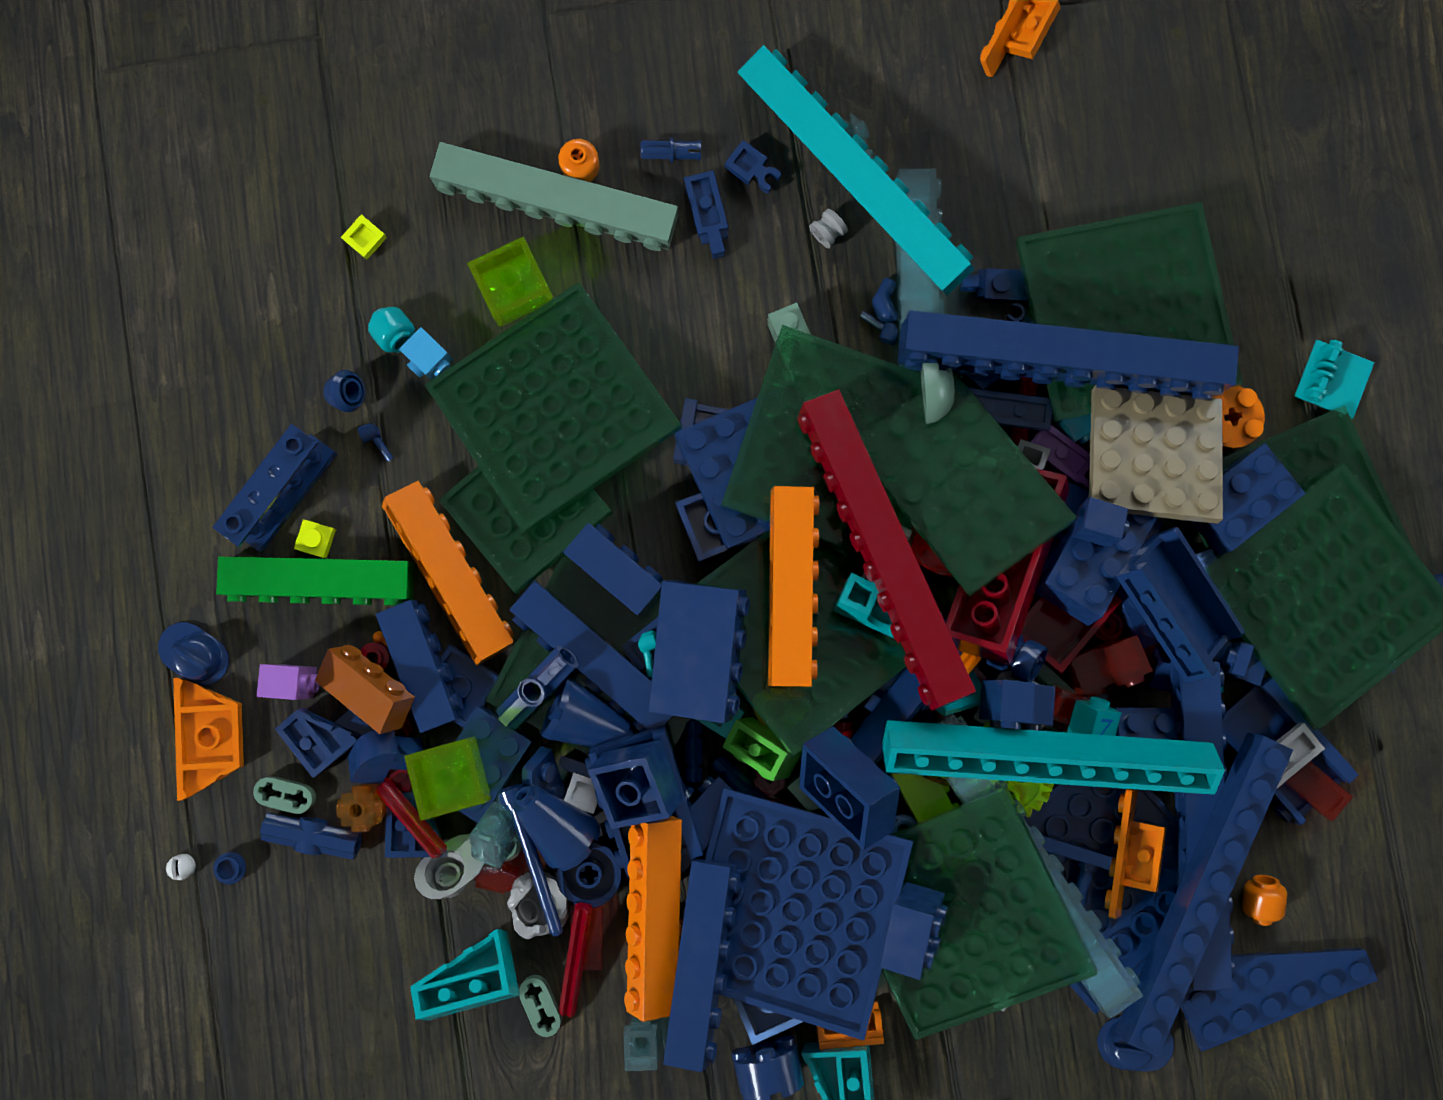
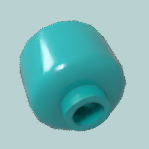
(390, 328)

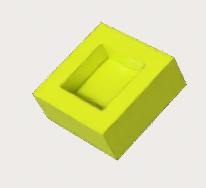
(364, 237)
(315, 539)

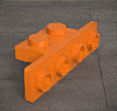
(1019, 31)
(1137, 857)

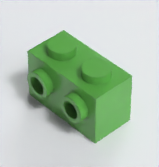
(760, 748)

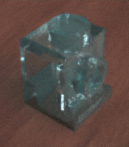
(640, 1056)

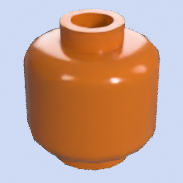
(579, 160)
(1264, 900)

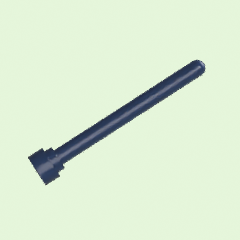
(506, 798)

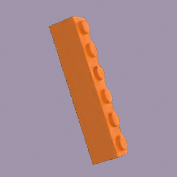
(447, 572)
(792, 586)
(653, 917)

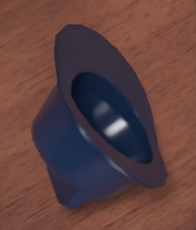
(193, 653)
(1127, 1057)

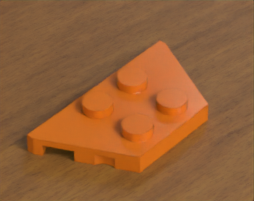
(205, 737)

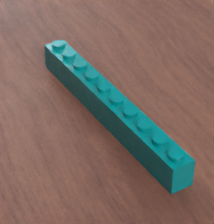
(856, 170)
(1051, 757)

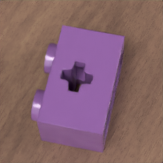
(287, 681)

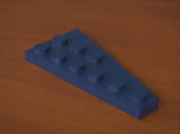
(1271, 989)

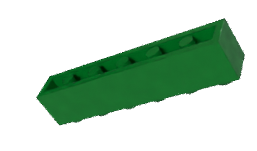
(315, 579)

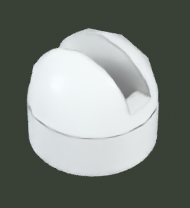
(186, 867)

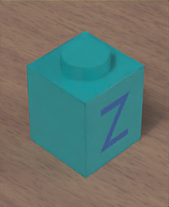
(1094, 717)

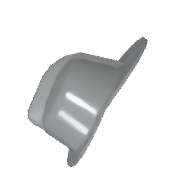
(448, 875)

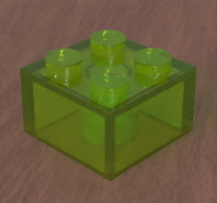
(510, 281)
(447, 778)

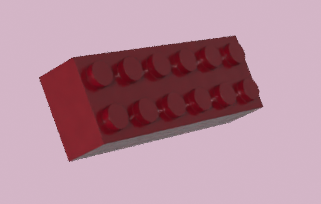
(994, 616)

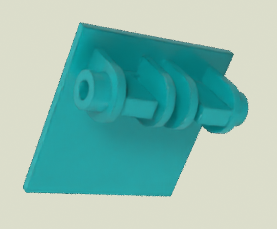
(1334, 377)

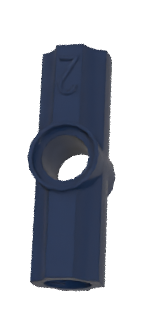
(547, 676)
(311, 835)

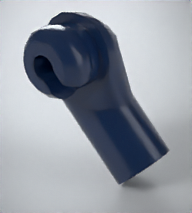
(882, 303)

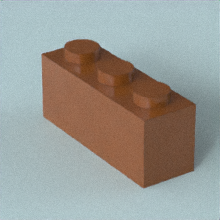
(365, 688)

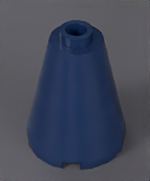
(582, 718)
(556, 827)

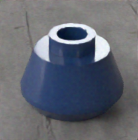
(344, 391)

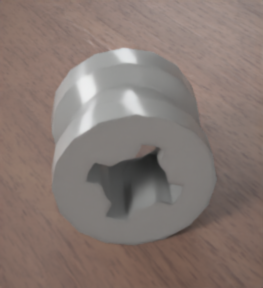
(828, 228)

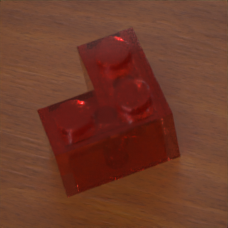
(1110, 662)

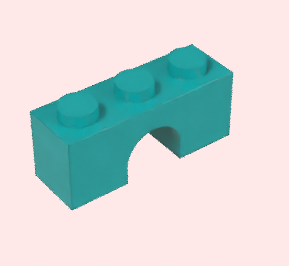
(860, 604)

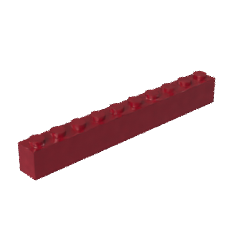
(885, 551)

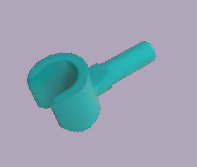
(646, 644)

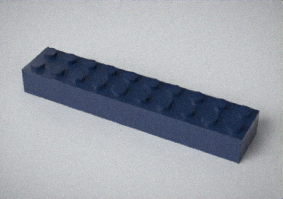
(1067, 355)

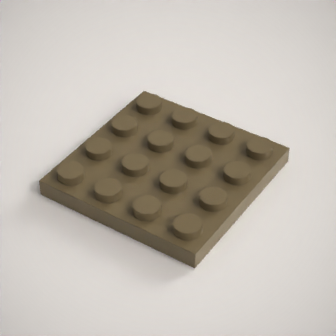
(1157, 454)

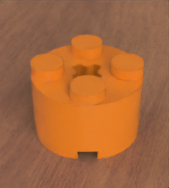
(1244, 415)

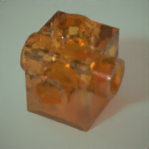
(372, 808)

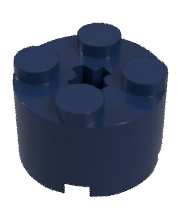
(597, 891)
(768, 1068)

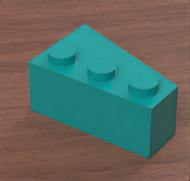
(471, 980)
(840, 1071)

